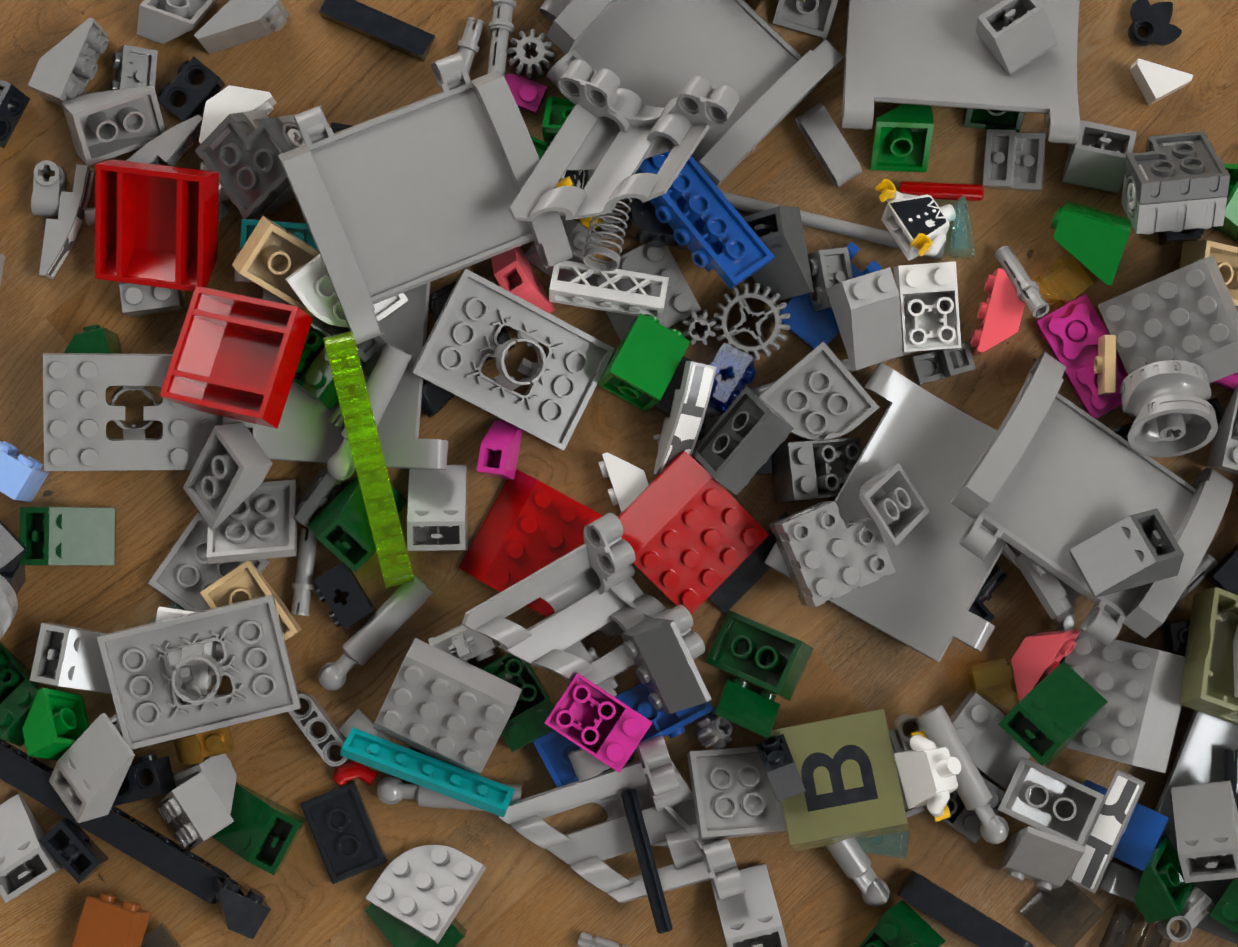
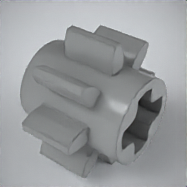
(702, 318)
(714, 731)

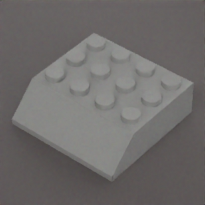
(1177, 318)
(1141, 698)
(446, 707)

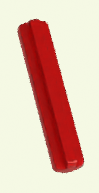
(943, 191)

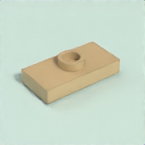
(1105, 365)

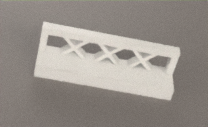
(608, 299)

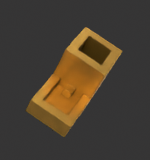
(197, 747)

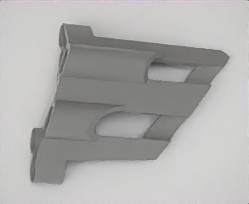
(613, 136)
(588, 593)
(667, 814)

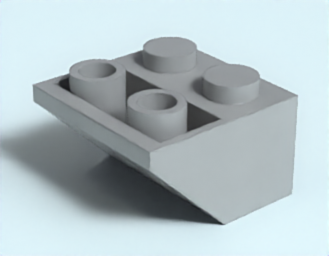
(1016, 32)
(1099, 157)

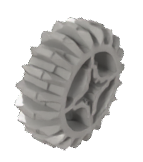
(758, 332)

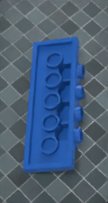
(708, 223)
(555, 747)

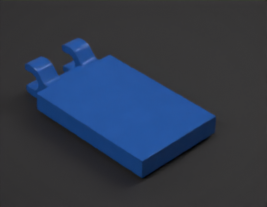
(821, 325)
(1140, 835)

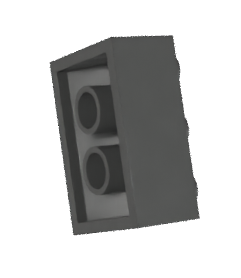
(741, 440)
(665, 665)

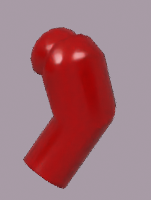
(353, 770)

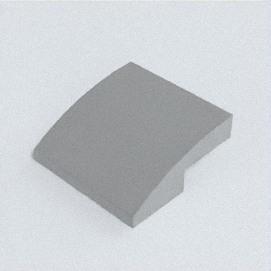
(1014, 160)

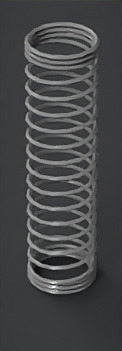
(611, 265)

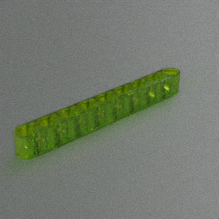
(368, 458)

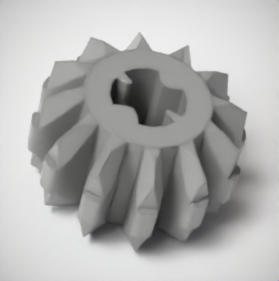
(530, 43)

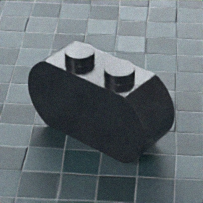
(647, 228)

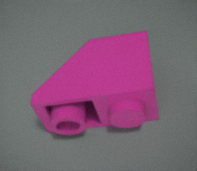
(500, 451)

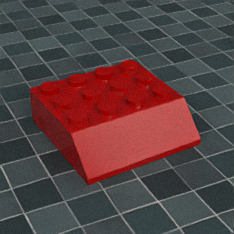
(155, 224)
(236, 356)
(688, 532)
(525, 533)

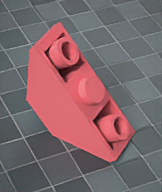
(518, 277)
(999, 314)
(1039, 657)

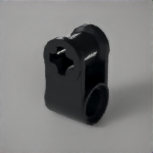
(434, 399)

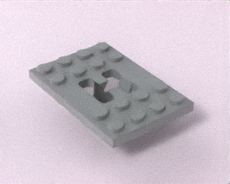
(468, 336)
(78, 415)
(148, 688)

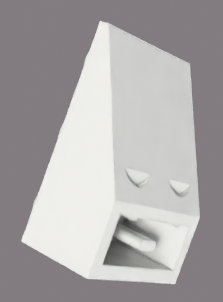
(928, 306)

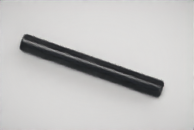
(646, 861)

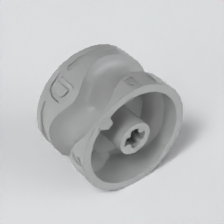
(1168, 408)

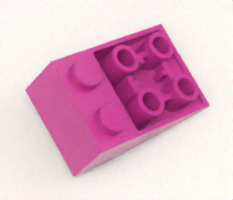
(598, 722)

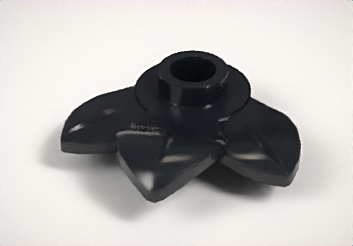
(1154, 21)

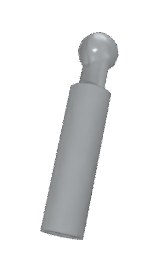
(380, 389)
(375, 632)
(971, 785)
(393, 790)
(857, 867)

